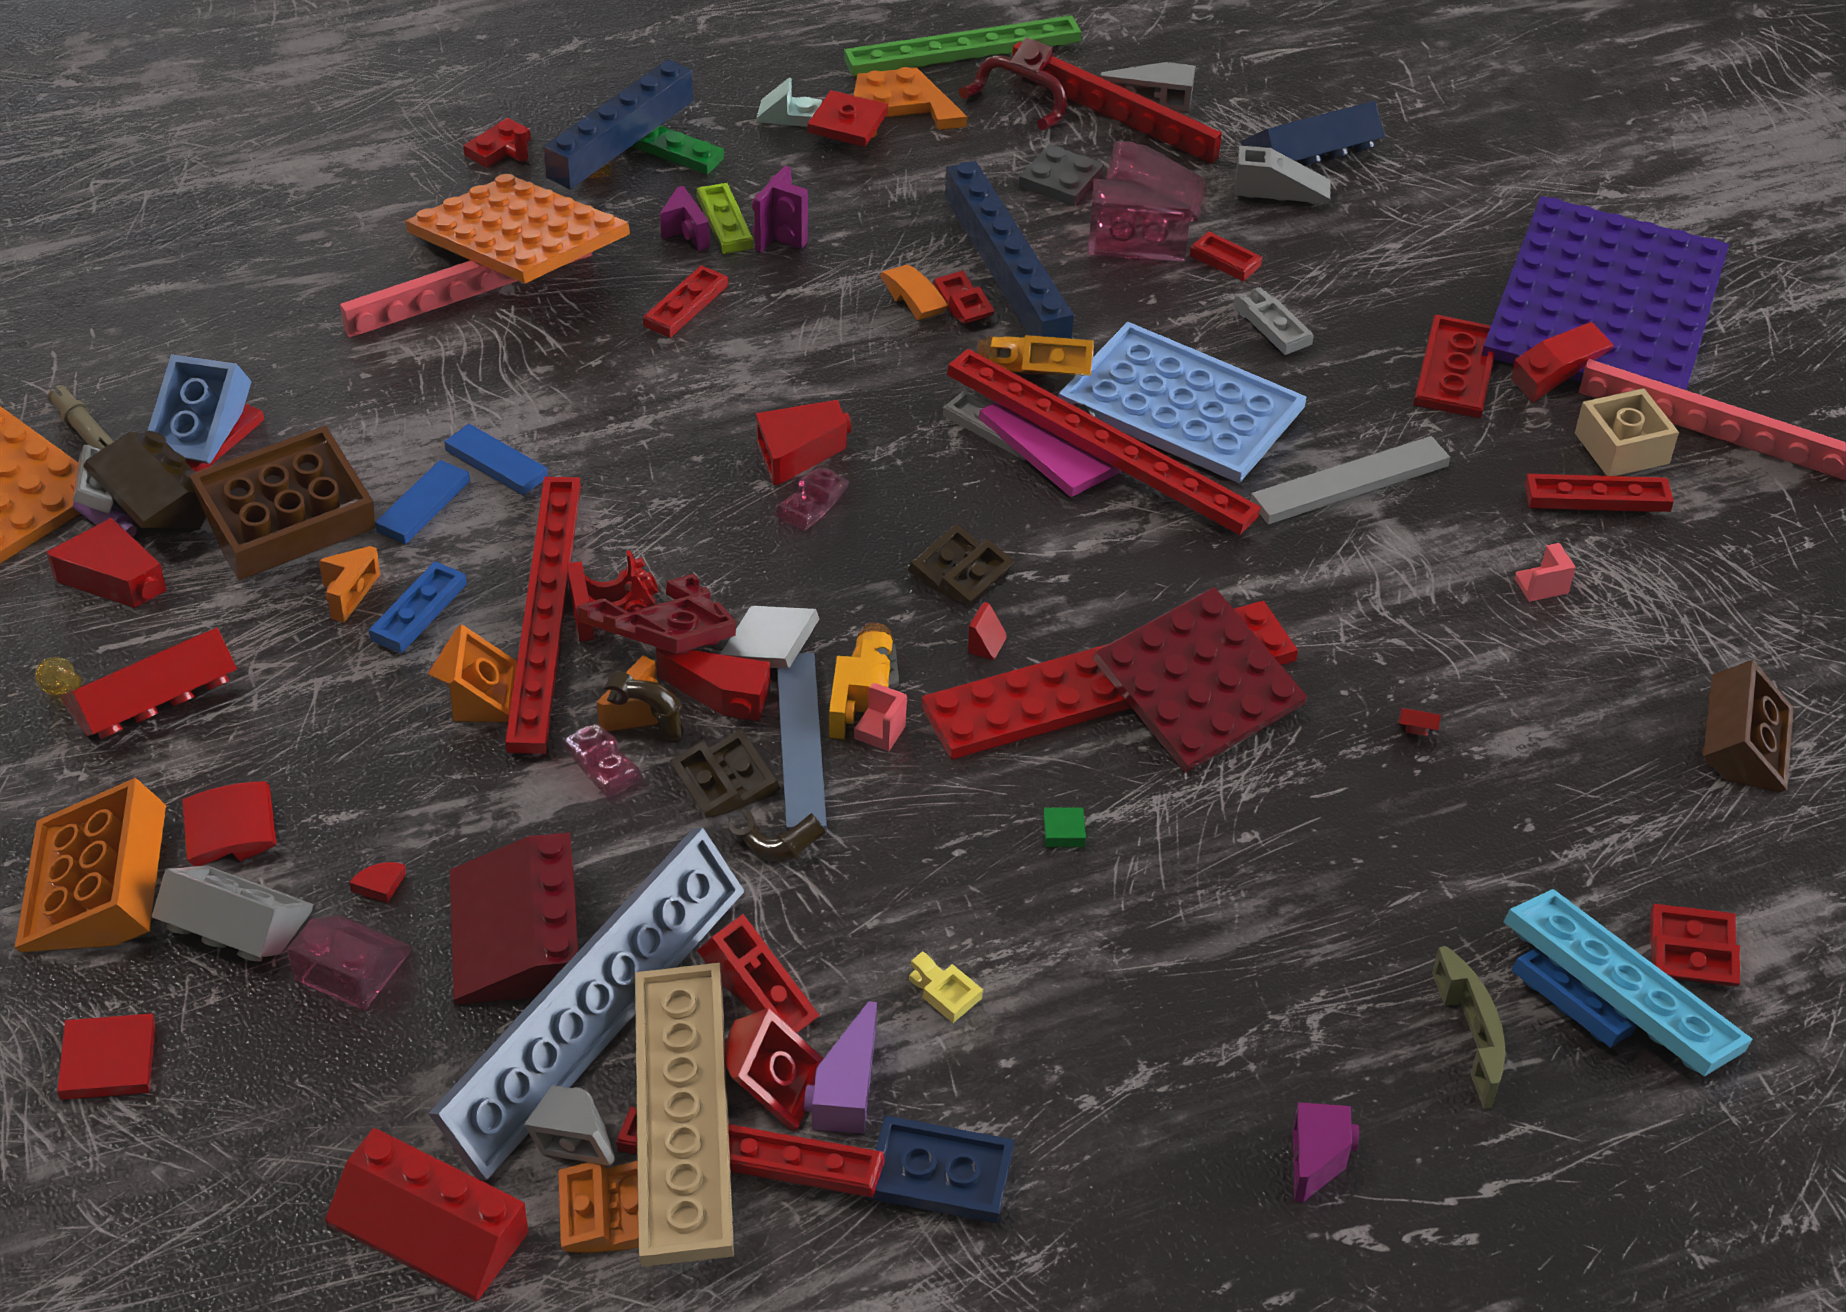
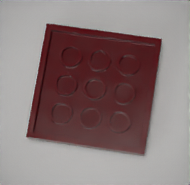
(1199, 679)

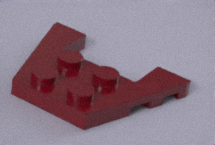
(672, 625)

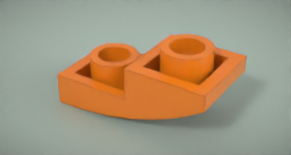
(915, 289)

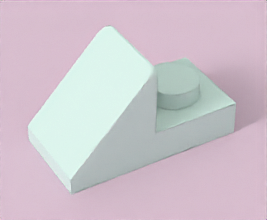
(783, 109)

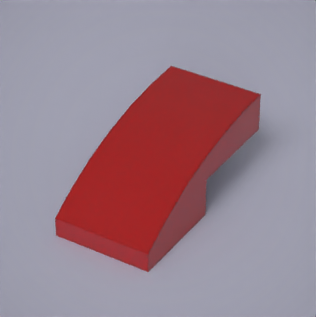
(962, 298)

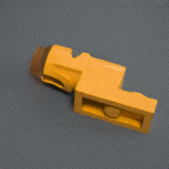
(1039, 354)
(871, 662)

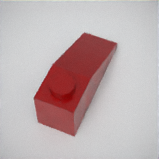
(1558, 359)
(721, 682)
(756, 974)

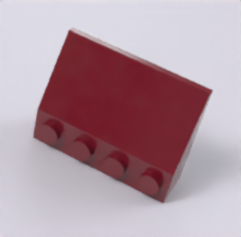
(513, 919)

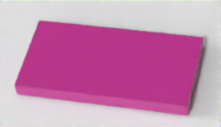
(1056, 458)

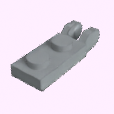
(1273, 320)

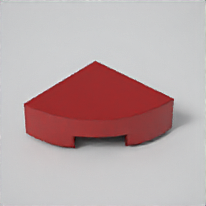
(378, 880)

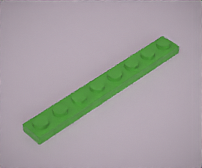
(959, 45)

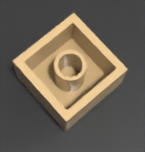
(1626, 432)

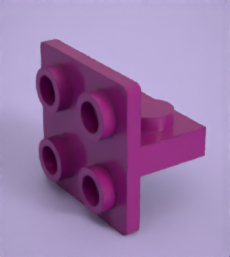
(781, 212)

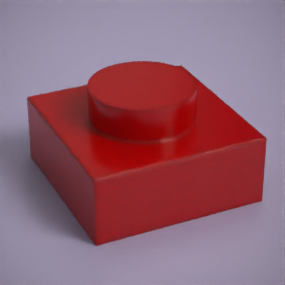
(1418, 721)

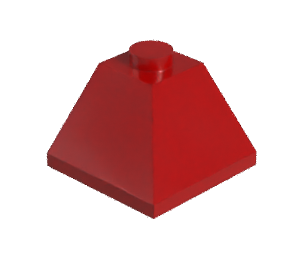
(772, 1064)

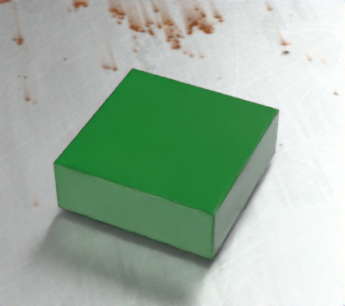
(1064, 827)

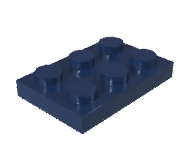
(943, 1169)

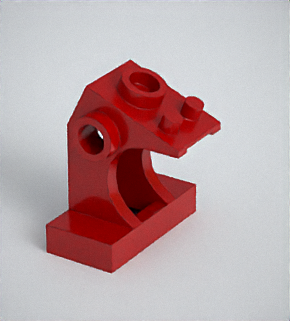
(630, 591)

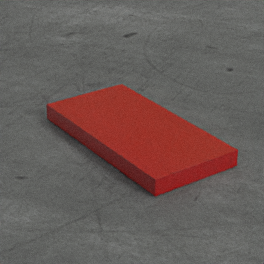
(1453, 369)

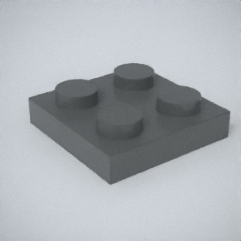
(1061, 175)

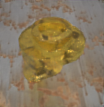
(57, 676)

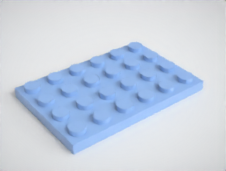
(1185, 401)

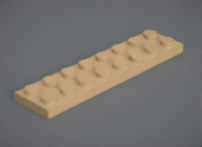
(682, 1116)

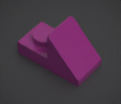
(684, 217)

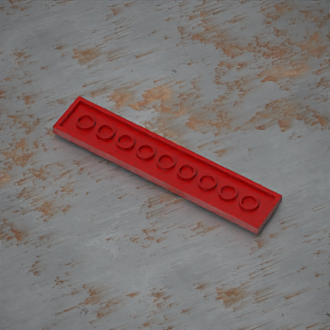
(1053, 694)

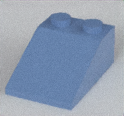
(199, 405)

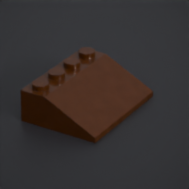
(283, 502)

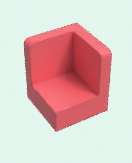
(1551, 578)
(883, 718)

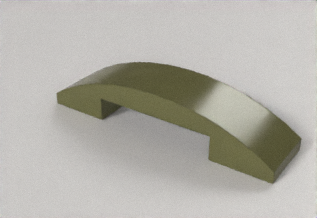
(1462, 986)

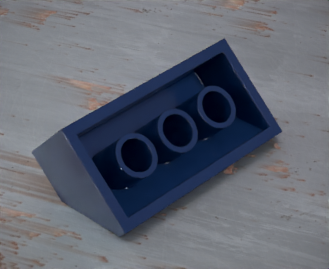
(1323, 134)

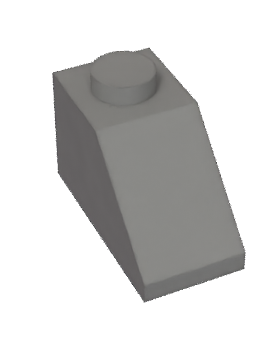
(570, 1127)

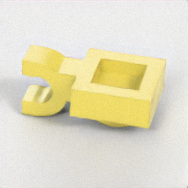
(946, 990)

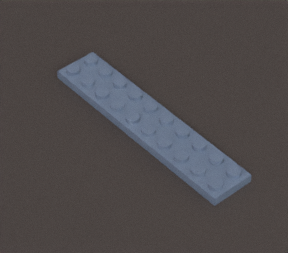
(585, 1003)

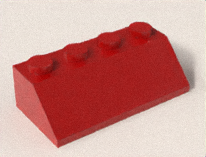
(150, 682)
(427, 1214)

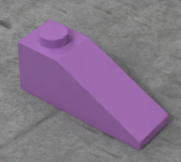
(844, 1077)

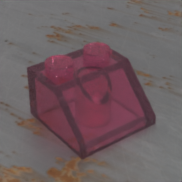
(345, 959)

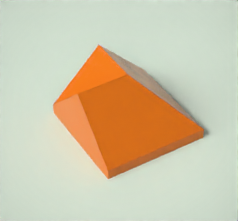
(477, 677)

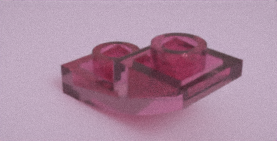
(814, 498)
(601, 761)

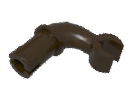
(661, 701)
(783, 846)

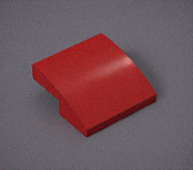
(229, 821)
(1695, 944)

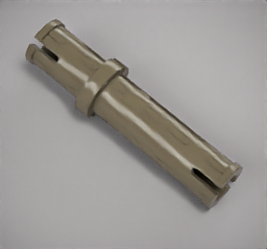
(76, 415)

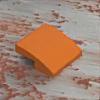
(599, 1207)

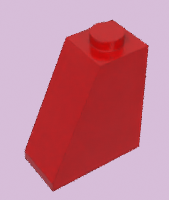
(800, 437)
(108, 565)

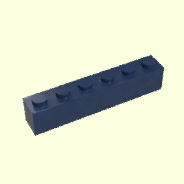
(618, 124)

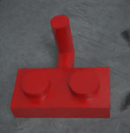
(497, 142)

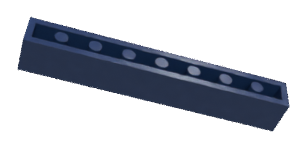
(1007, 253)

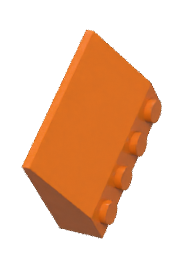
(93, 871)

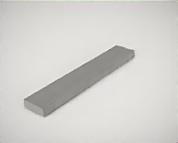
(1350, 479)

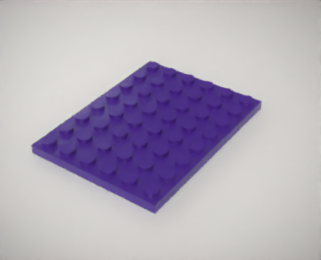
(1627, 276)

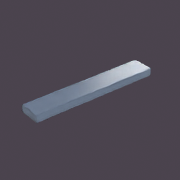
(801, 742)

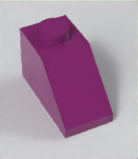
(1320, 1145)

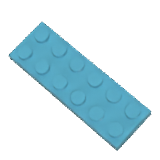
(1628, 982)

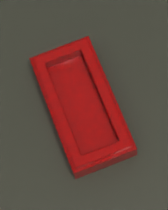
(1225, 256)

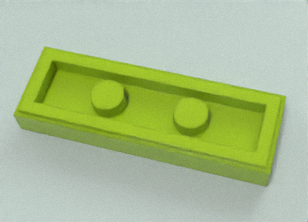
(725, 218)

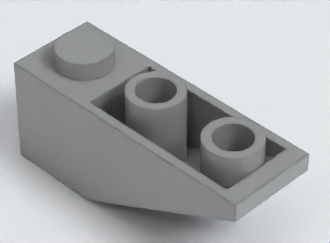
(1274, 176)

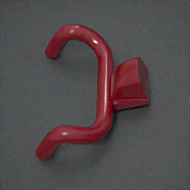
(1027, 62)

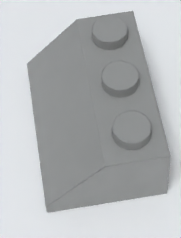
(229, 911)

